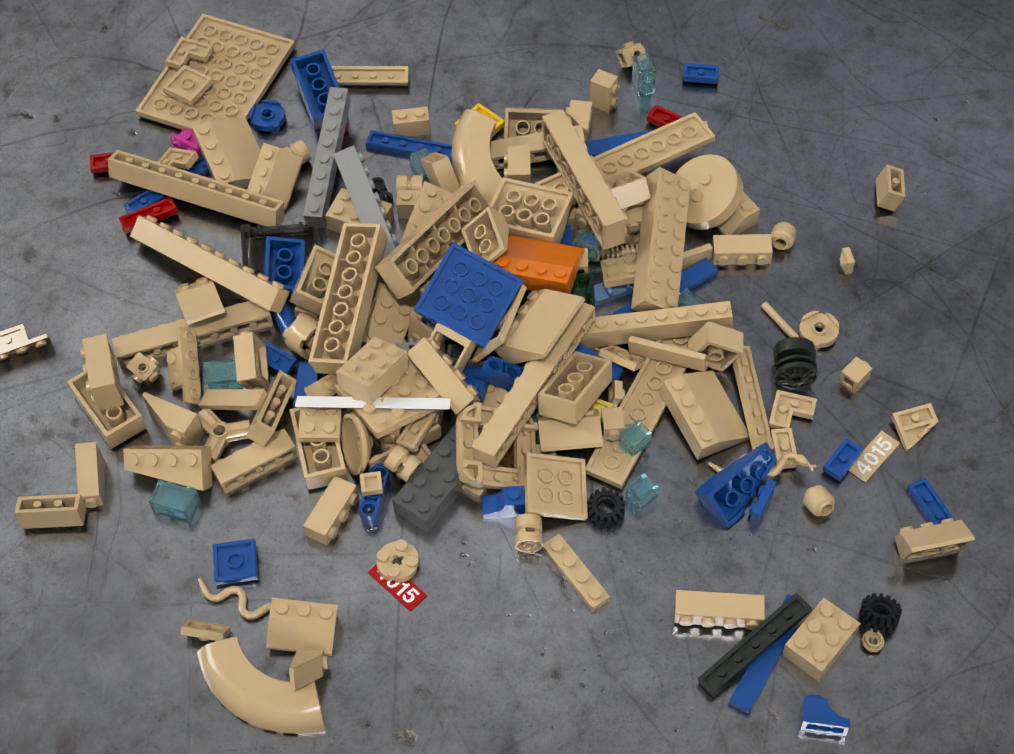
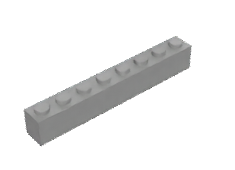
(325, 164)
(362, 194)

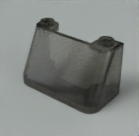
(254, 240)

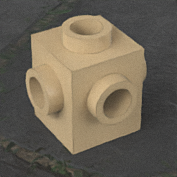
(626, 54)
(144, 368)

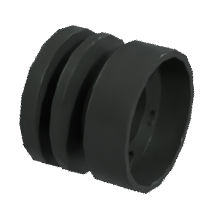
(795, 362)

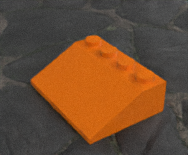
(541, 263)

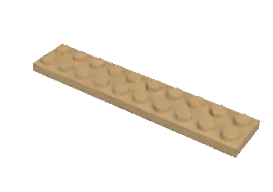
(647, 150)
(391, 315)
(642, 404)

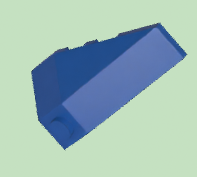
(732, 488)

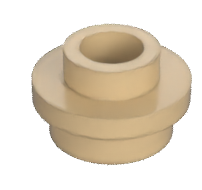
(877, 637)

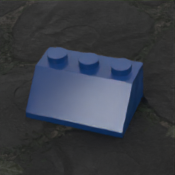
(284, 260)

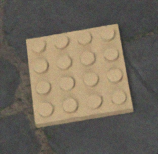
(385, 420)

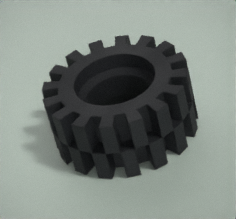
(606, 497)
(876, 621)

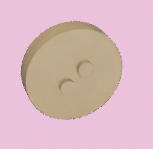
(714, 190)

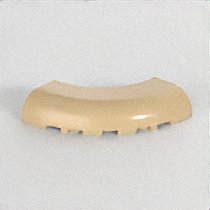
(472, 152)
(257, 697)

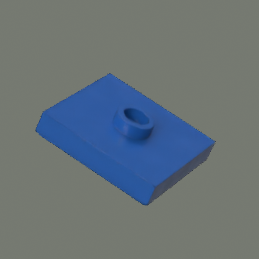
(235, 562)

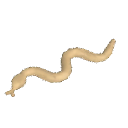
(799, 459)
(242, 603)

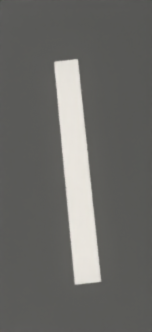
(388, 402)

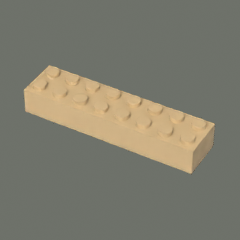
(584, 179)
(661, 242)
(427, 245)
(348, 296)

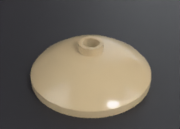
(355, 444)

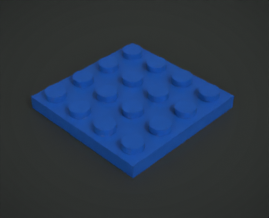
(468, 295)

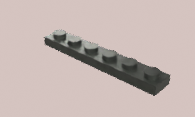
(754, 644)

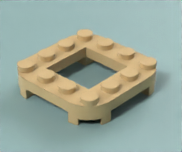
(485, 476)

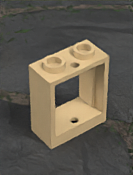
(438, 333)
(251, 361)

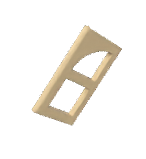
(505, 324)

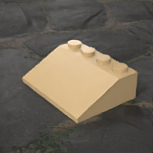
(228, 150)
(533, 209)
(314, 279)
(538, 325)
(703, 412)

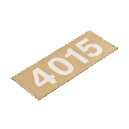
(874, 456)

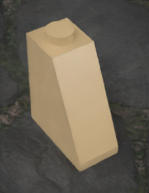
(440, 171)
(90, 473)

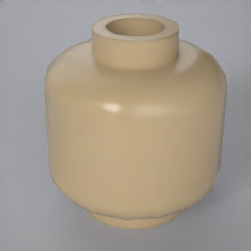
(783, 236)
(819, 500)

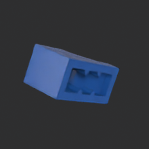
(506, 503)
(819, 717)

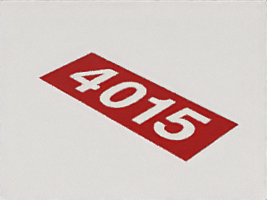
(405, 592)

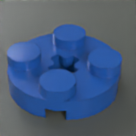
(269, 123)

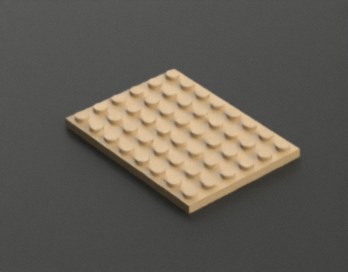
(241, 70)

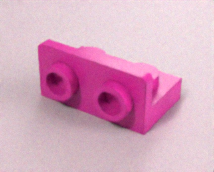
(186, 141)

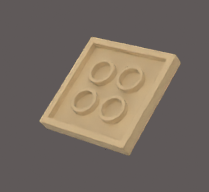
(555, 486)

